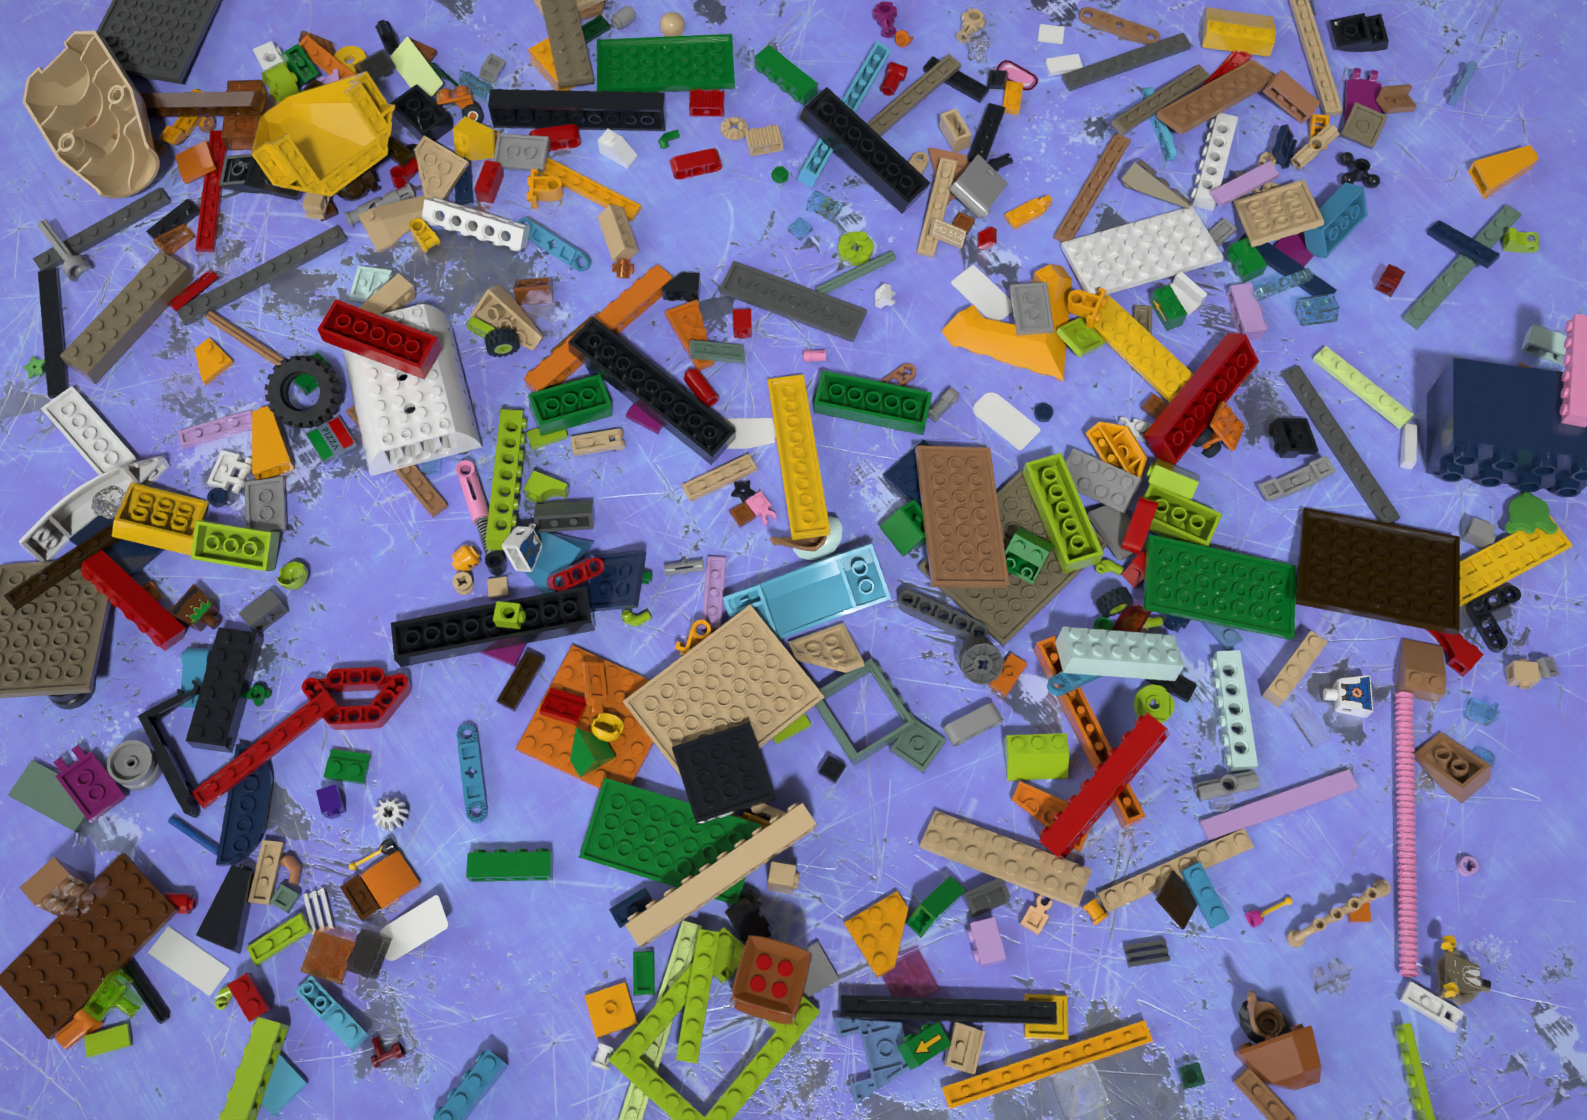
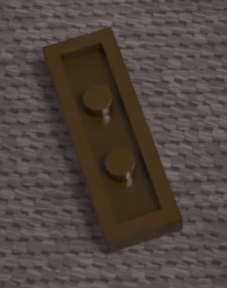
(520, 681)

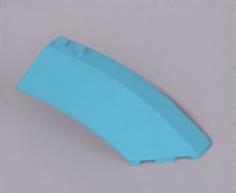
(815, 591)

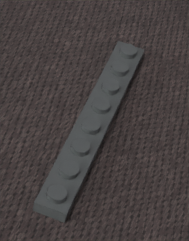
(1126, 62)
(105, 228)

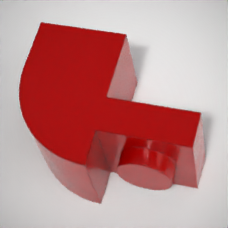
(1136, 571)

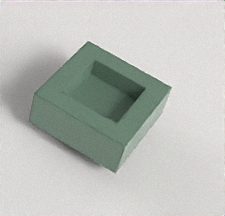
(284, 898)

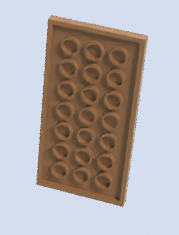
(961, 517)

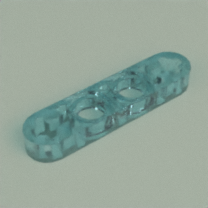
(1283, 284)

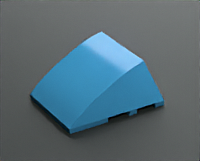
(556, 553)

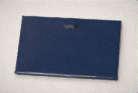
(125, 553)

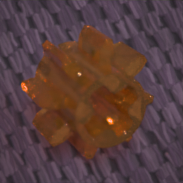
(623, 268)

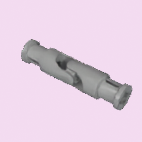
(390, 197)

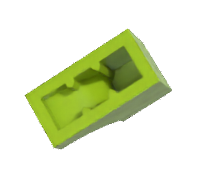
(542, 487)

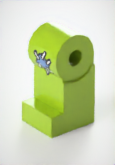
(1520, 241)

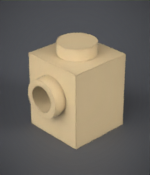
(1523, 673)

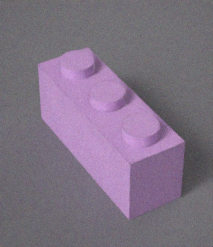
(1246, 311)

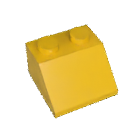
(473, 140)

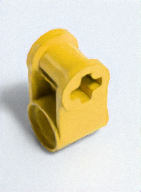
(425, 237)

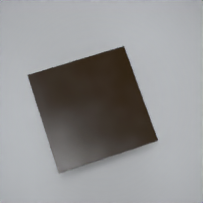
(1177, 899)

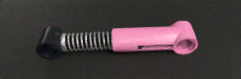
(479, 514)

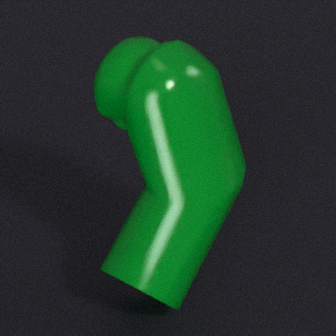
(668, 136)

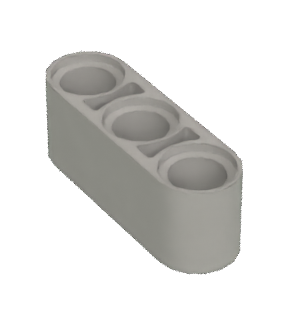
(973, 724)

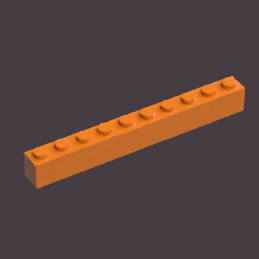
(615, 317)
(1087, 731)

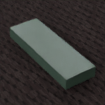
(716, 351)

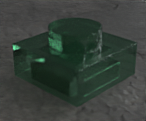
(1191, 1076)

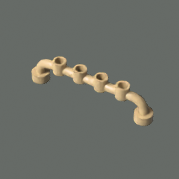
(1379, 889)

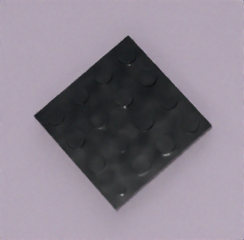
(723, 773)

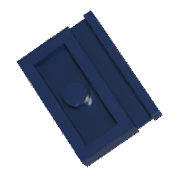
(1284, 146)

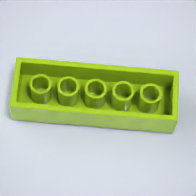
(1062, 513)

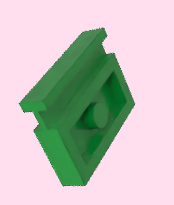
(347, 766)

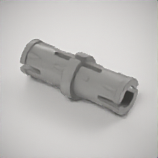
(670, 569)

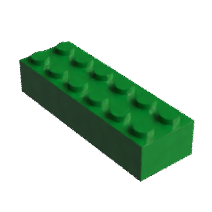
(872, 402)

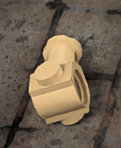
(973, 21)

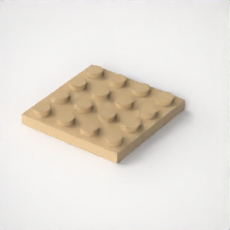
(1278, 213)

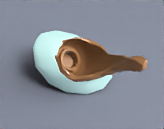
(814, 547)

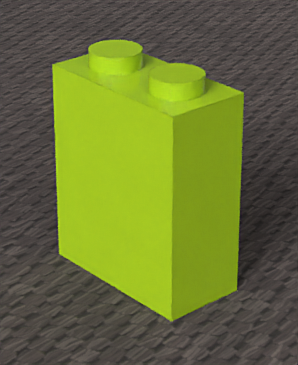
(1173, 478)

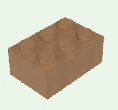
(55, 886)

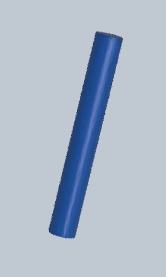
(193, 835)

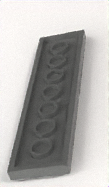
(793, 301)

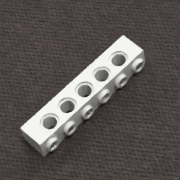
(1215, 160)
(432, 214)

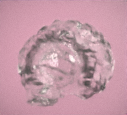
(107, 501)

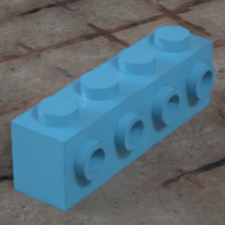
(473, 1088)

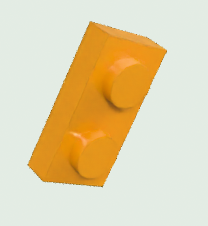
(1012, 97)

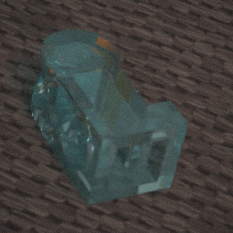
(823, 206)

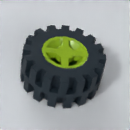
(501, 342)
(1114, 602)

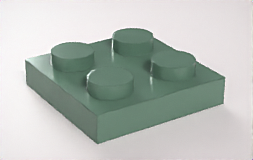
(918, 746)

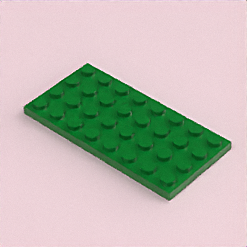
(665, 63)
(1220, 587)
(659, 836)

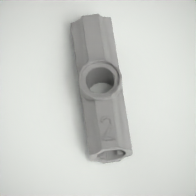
(1238, 782)

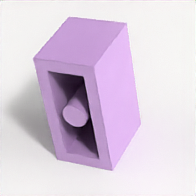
(986, 942)

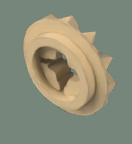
(734, 134)

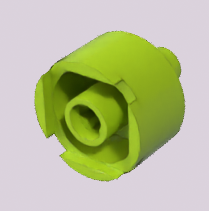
(280, 81)

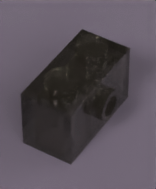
(376, 65)
(368, 953)

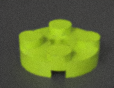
(853, 239)
(1161, 698)

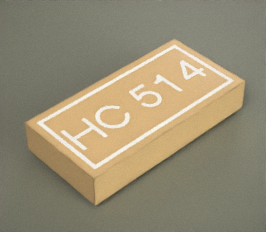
(947, 233)

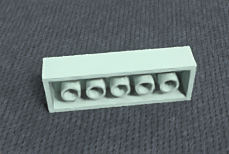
(1119, 653)

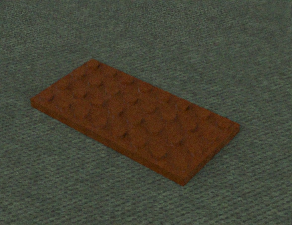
(86, 944)

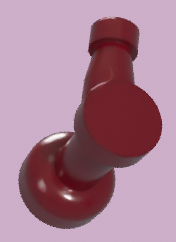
(380, 1056)

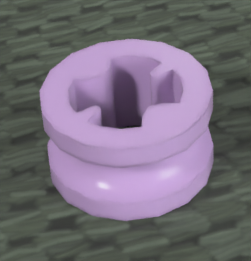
(1462, 870)

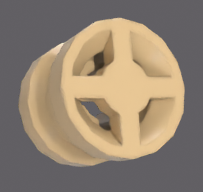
(465, 587)

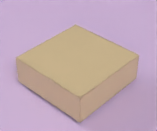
(498, 587)

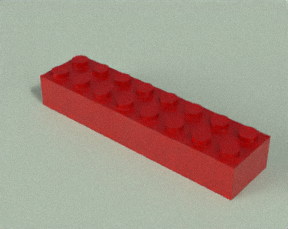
(1199, 398)
(1104, 786)

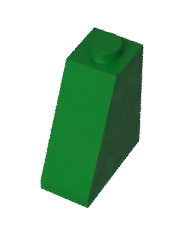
(935, 906)

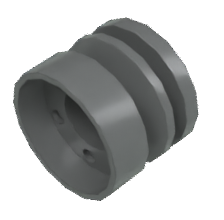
(979, 649)

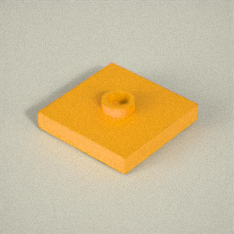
(610, 1010)

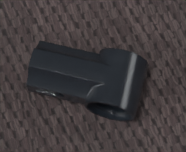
(387, 36)

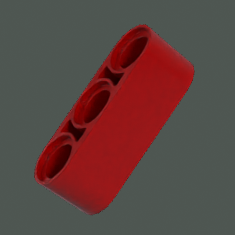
(560, 136)
(695, 163)
(1139, 525)
(584, 574)

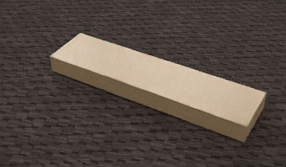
(719, 477)

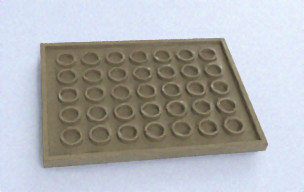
(1012, 608)
(53, 639)

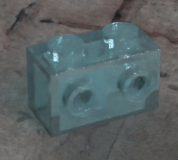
(1317, 309)

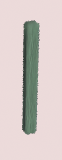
(856, 273)

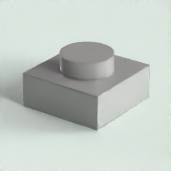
(1547, 667)

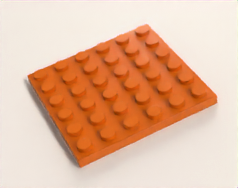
(552, 739)

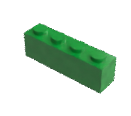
(786, 75)
(510, 866)

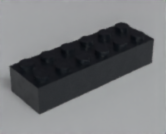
(224, 690)

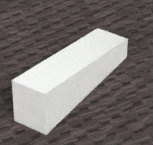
(1409, 446)

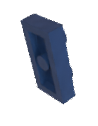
(629, 906)

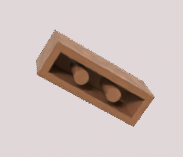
(1291, 96)

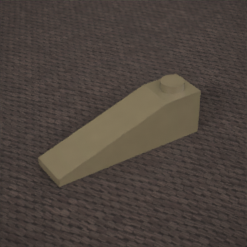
(1144, 179)

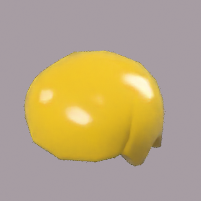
(607, 727)

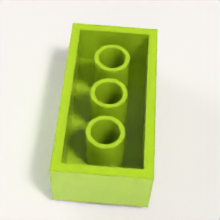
(1181, 517)
(235, 545)

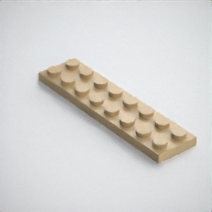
(1006, 859)

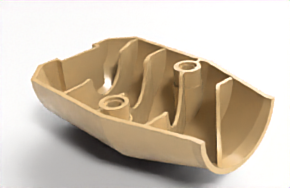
(85, 84)

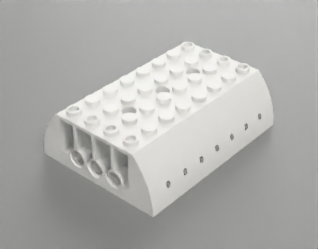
(443, 411)

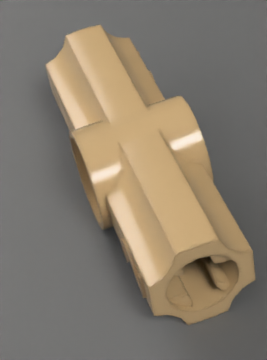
(1321, 140)

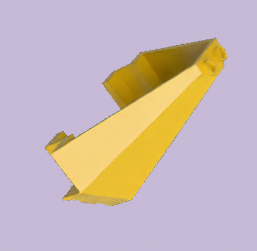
(324, 135)

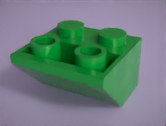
(906, 528)
(1027, 555)

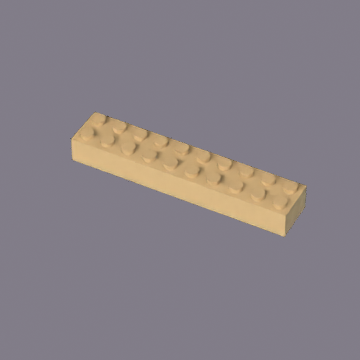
(721, 875)

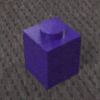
(331, 801)

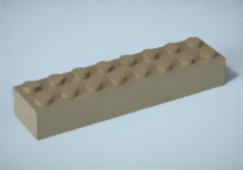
(127, 317)

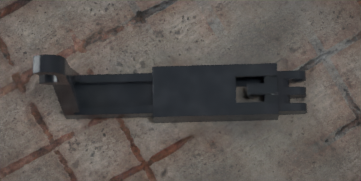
(166, 757)

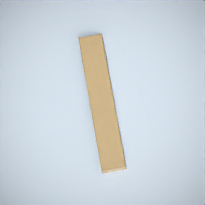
(937, 205)

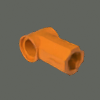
(79, 1027)

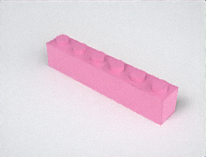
(1575, 373)

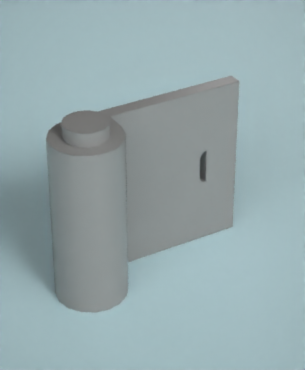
(978, 187)

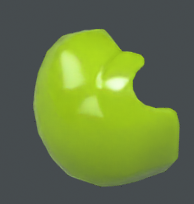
(293, 576)

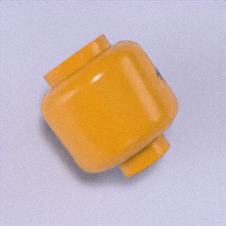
(466, 558)

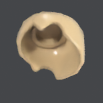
(672, 24)

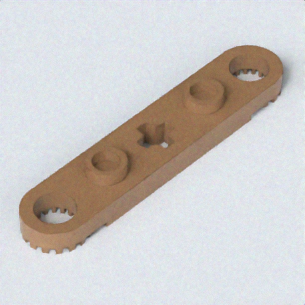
(1109, 23)

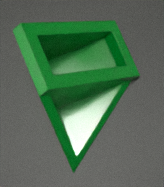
(589, 752)

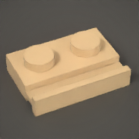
(965, 1048)

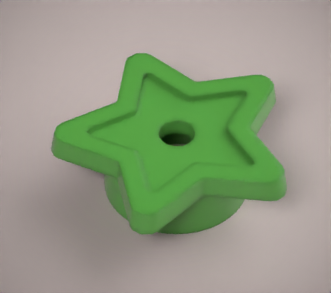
(39, 370)

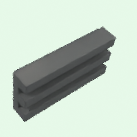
(1164, 949)

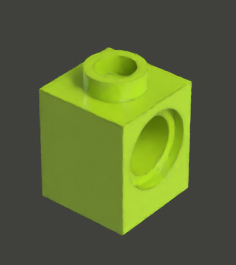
(503, 609)

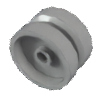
(133, 765)

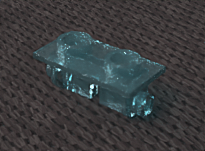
(477, 87)

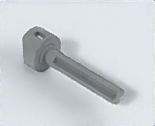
(73, 265)

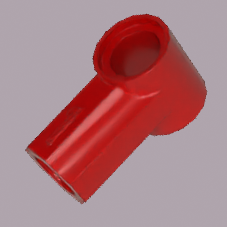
(895, 74)
(401, 175)

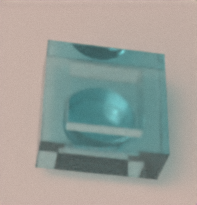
(800, 228)

